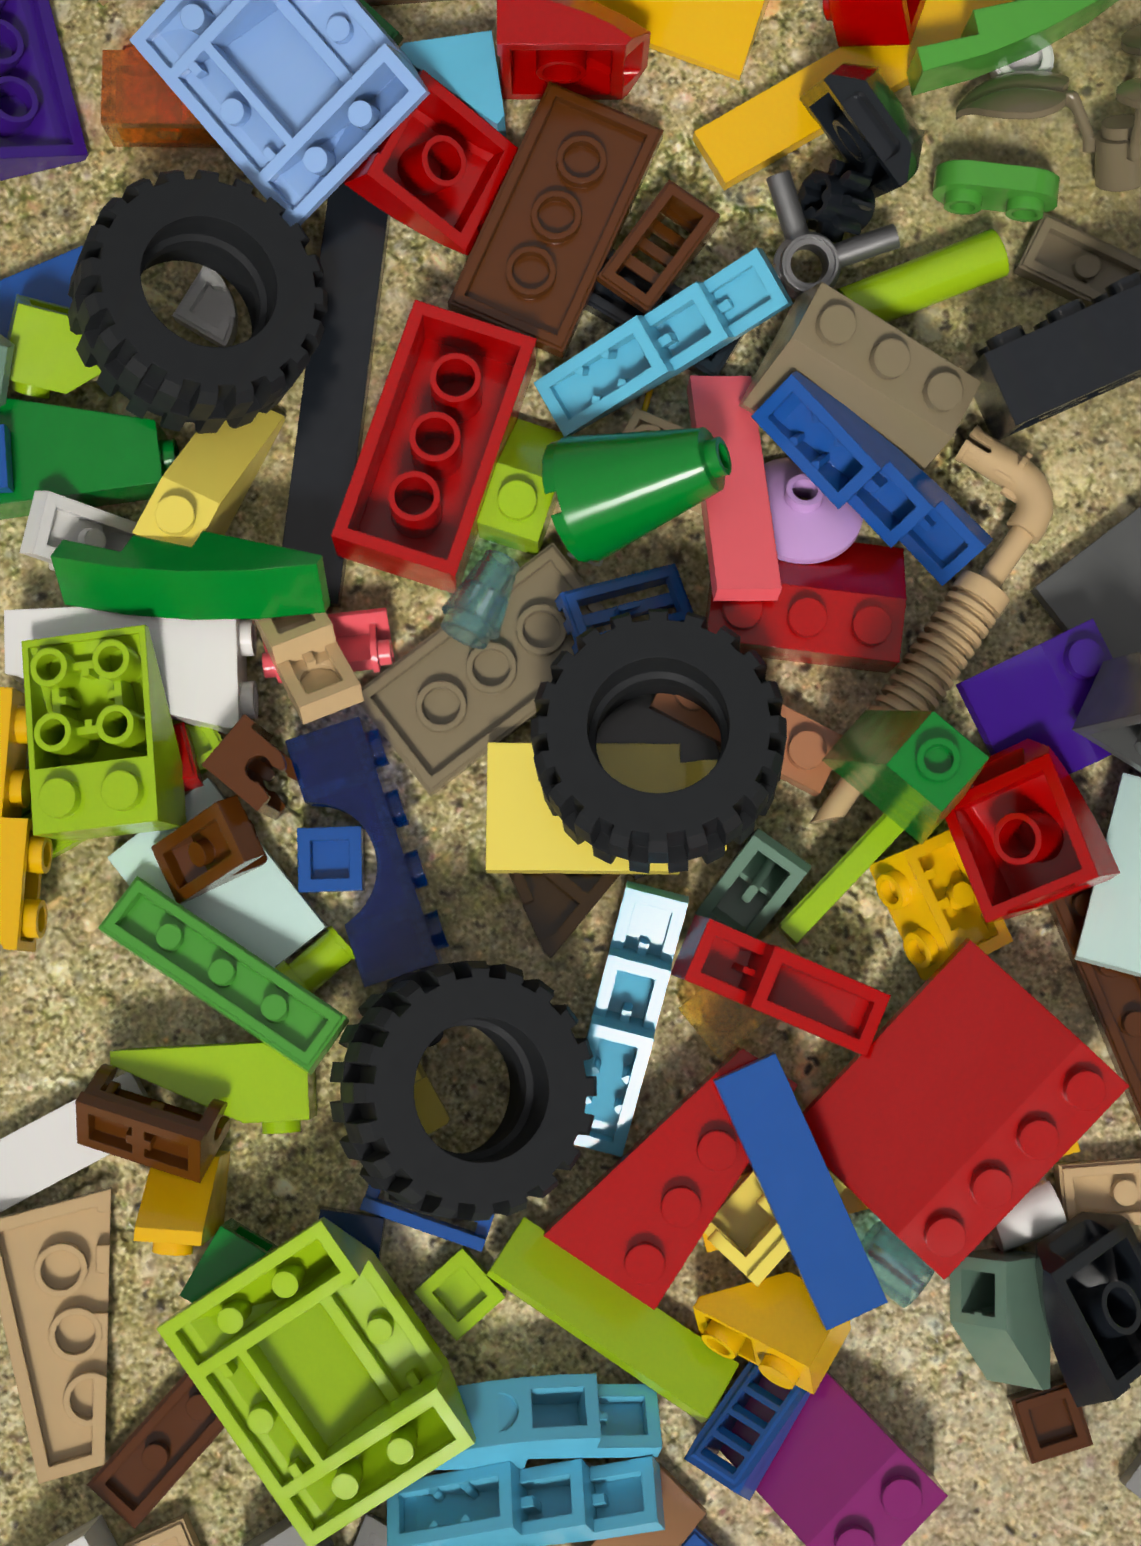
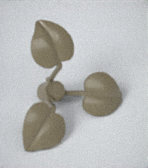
(1043, 93)

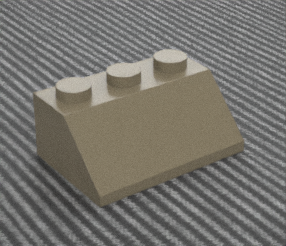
(870, 369)

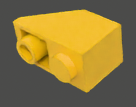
(180, 1211)
(772, 1329)

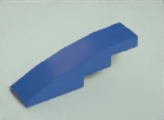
(872, 475)

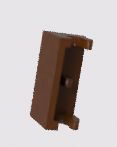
(247, 760)
(148, 1129)

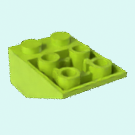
(100, 737)

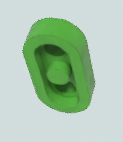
(1014, 189)

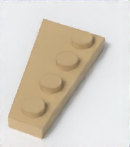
(58, 1327)

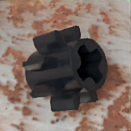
(837, 200)

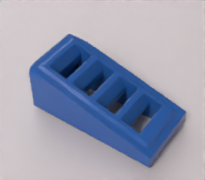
(759, 1456)

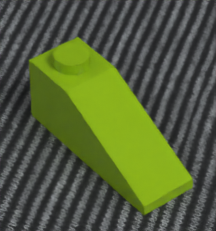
(246, 1075)

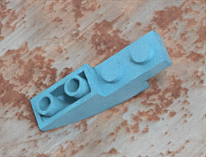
(557, 1420)

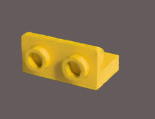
(934, 903)

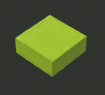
(459, 1292)

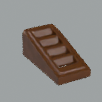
(683, 210)

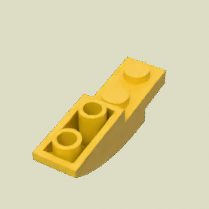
(21, 853)

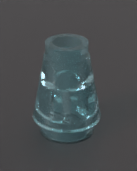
(480, 602)

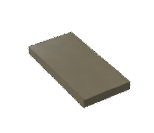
(453, 699)

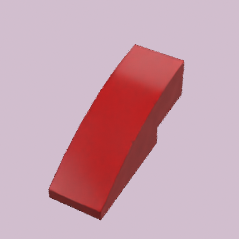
(780, 984)

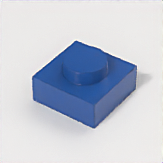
(330, 859)

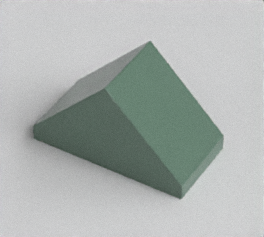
(754, 885)

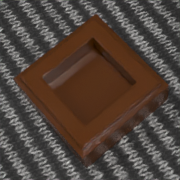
(1049, 1422)

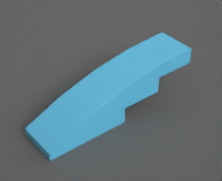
(663, 342)
(629, 1009)
(528, 1505)

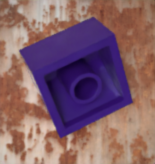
(1040, 696)

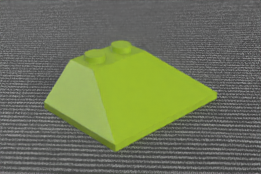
(322, 1378)

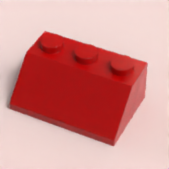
(827, 612)

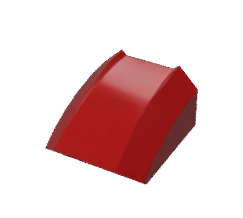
(570, 45)
(437, 170)
(1027, 834)

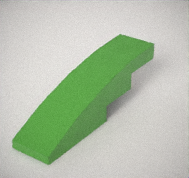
(998, 38)

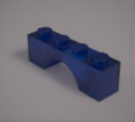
(342, 772)

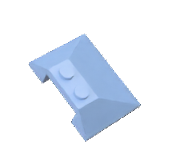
(285, 87)

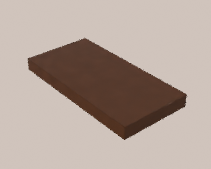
(556, 218)

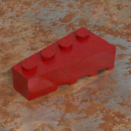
(660, 1195)

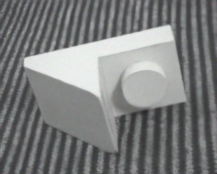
(62, 518)

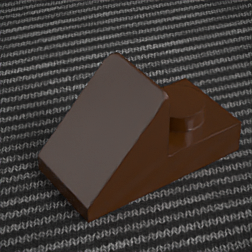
(209, 850)

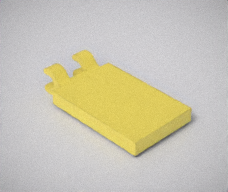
(530, 840)

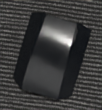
(867, 125)
(1093, 1304)

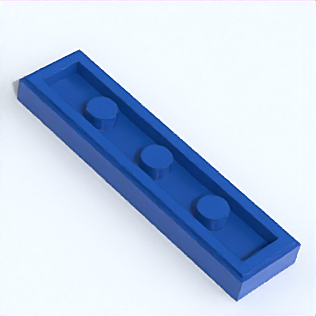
(800, 1191)

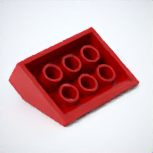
(959, 1108)

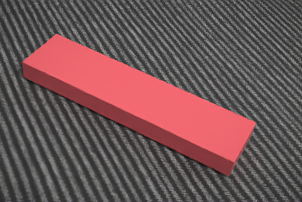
(739, 516)

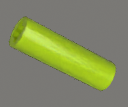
(931, 277)

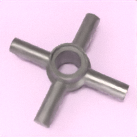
(831, 255)

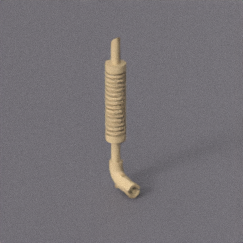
(972, 602)

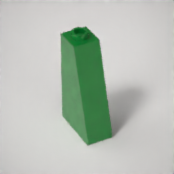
(82, 455)
(908, 766)

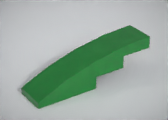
(201, 582)

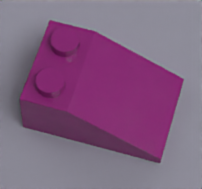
(841, 1473)

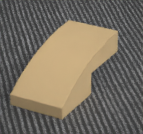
(310, 664)

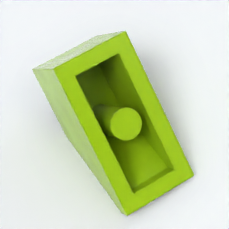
(45, 350)
(515, 504)

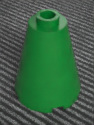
(629, 484)

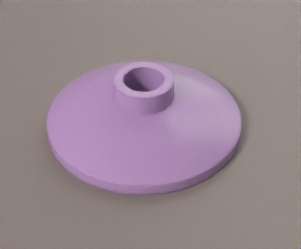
(810, 528)

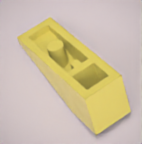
(208, 481)

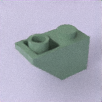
(1001, 1316)

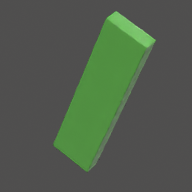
(224, 975)

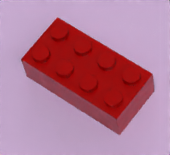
(434, 446)

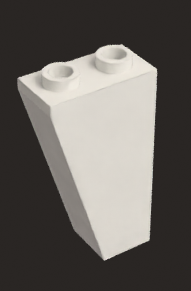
(197, 659)

